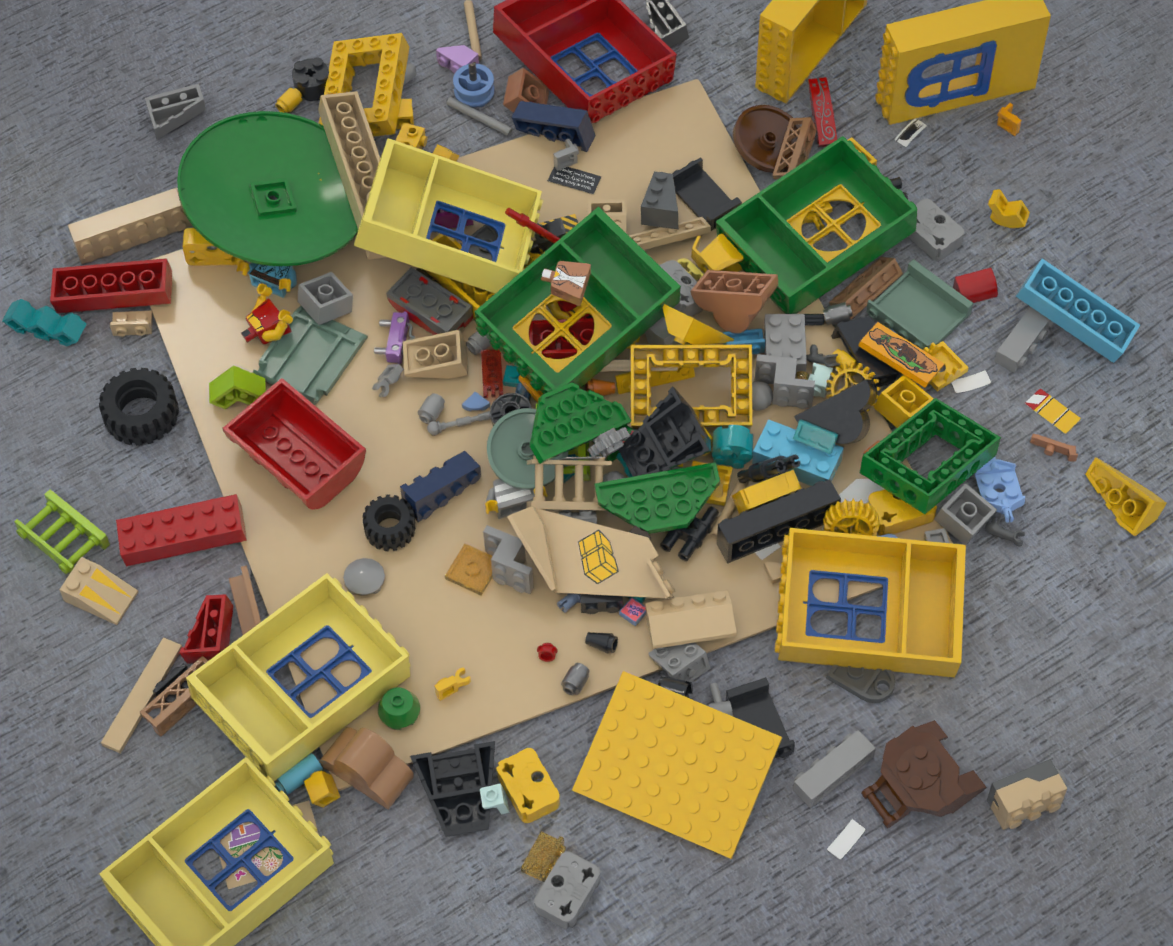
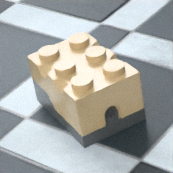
(1027, 794)

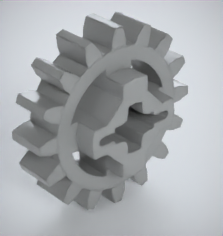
(609, 442)

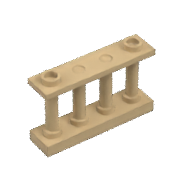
(559, 501)

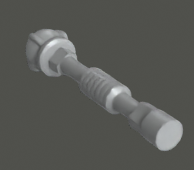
(437, 427)

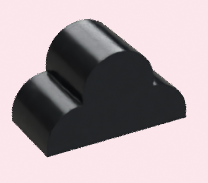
(844, 412)

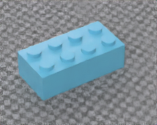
(814, 464)

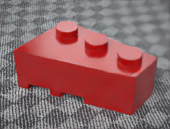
(210, 630)

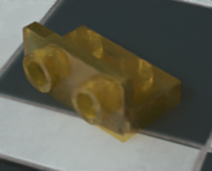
(543, 856)

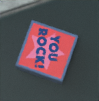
(633, 611)

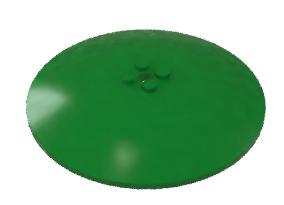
(259, 155)

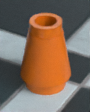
(600, 387)

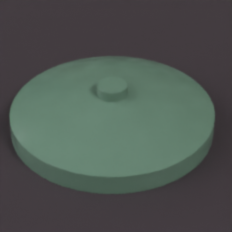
(510, 450)

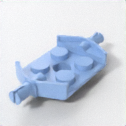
(1000, 475)

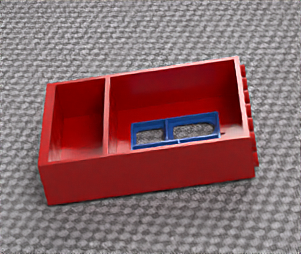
(551, 29)

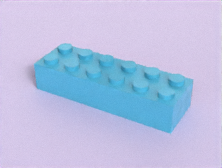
(1078, 310)

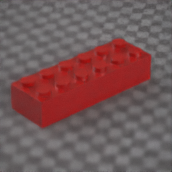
(111, 285)
(181, 530)

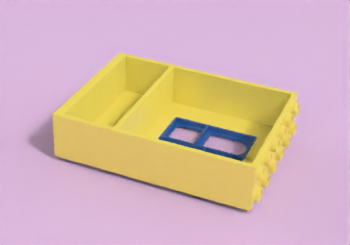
(404, 206)
(260, 713)
(175, 902)

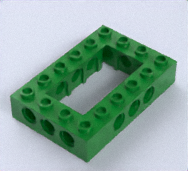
(884, 465)

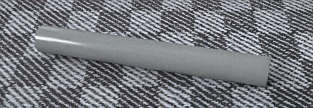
(479, 116)

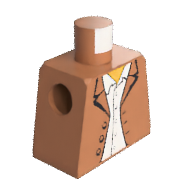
(568, 280)

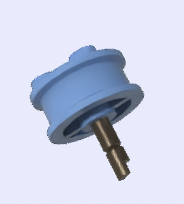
(473, 85)

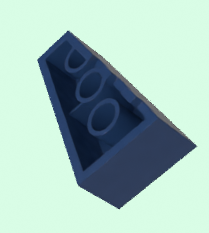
(440, 485)

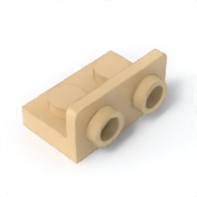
(132, 323)

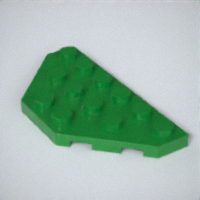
(570, 419)
(660, 499)

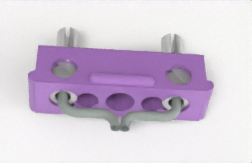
(397, 334)

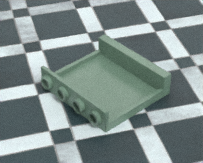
(920, 307)

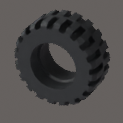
(136, 385)

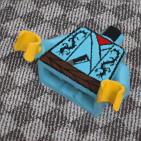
(278, 278)

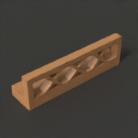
(800, 148)
(869, 284)
(245, 601)
(175, 710)

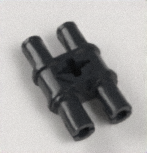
(768, 468)
(692, 535)

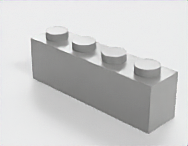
(1023, 340)
(833, 768)

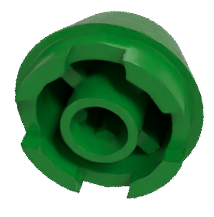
(398, 708)

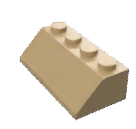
(690, 619)

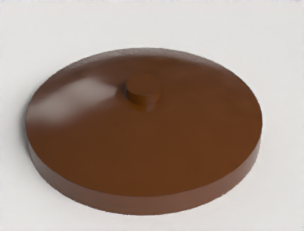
(760, 135)

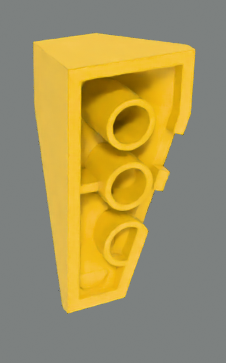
(691, 330)
(1128, 500)

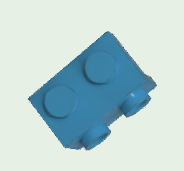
(748, 337)

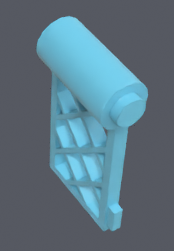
(298, 774)

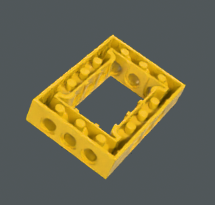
(392, 54)
(661, 356)

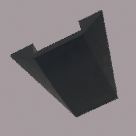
(666, 438)
(455, 785)

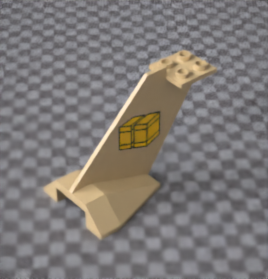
(590, 557)

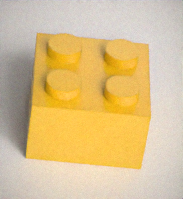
(901, 401)

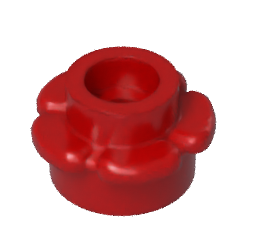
(547, 652)

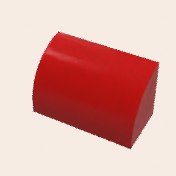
(977, 285)

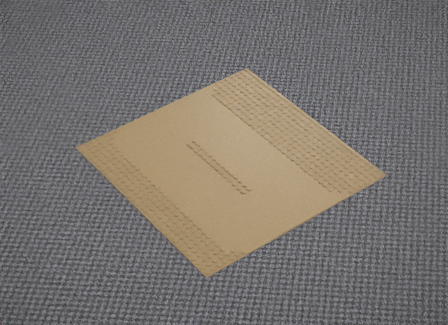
(426, 614)

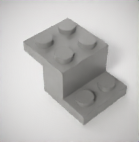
(782, 373)
(508, 560)

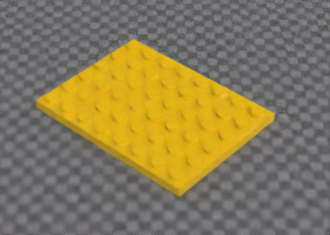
(677, 764)

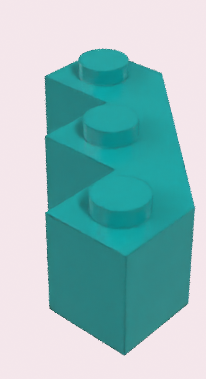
(44, 323)

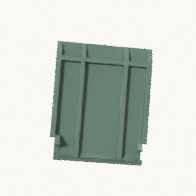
(310, 355)

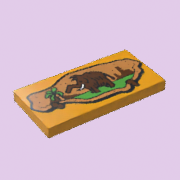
(901, 354)

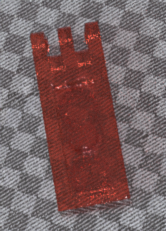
(492, 372)

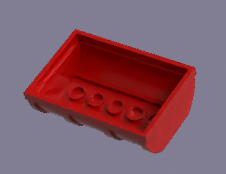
(297, 444)

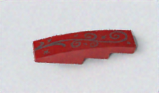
(822, 111)

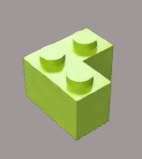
(236, 386)

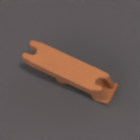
(1052, 445)

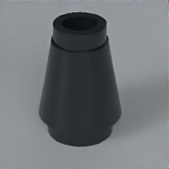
(602, 641)

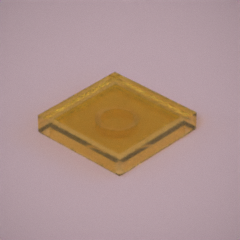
(471, 569)

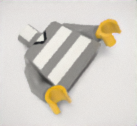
(507, 499)

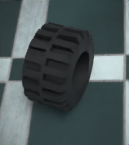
(389, 536)

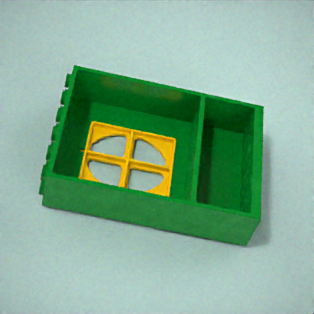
(770, 224)
(621, 295)

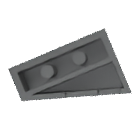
(666, 22)
(660, 202)

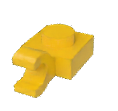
(449, 686)

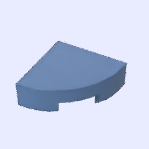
(475, 402)

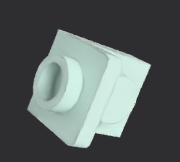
(494, 797)

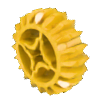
(849, 379)
(852, 518)

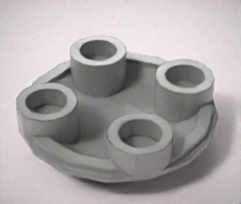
(364, 576)

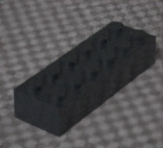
(771, 521)

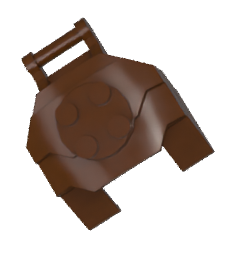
(921, 776)

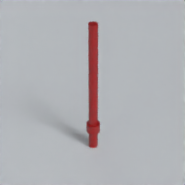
(523, 220)

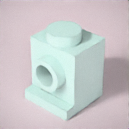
(820, 375)

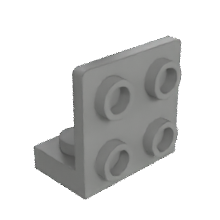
(682, 661)

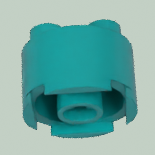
(732, 446)

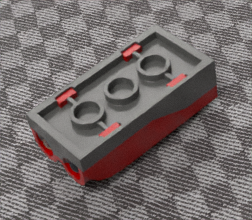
(429, 303)

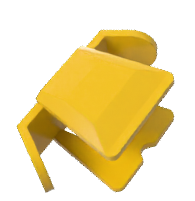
(717, 256)

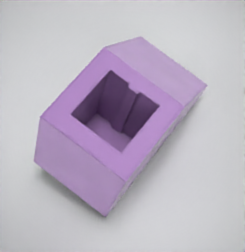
(456, 57)

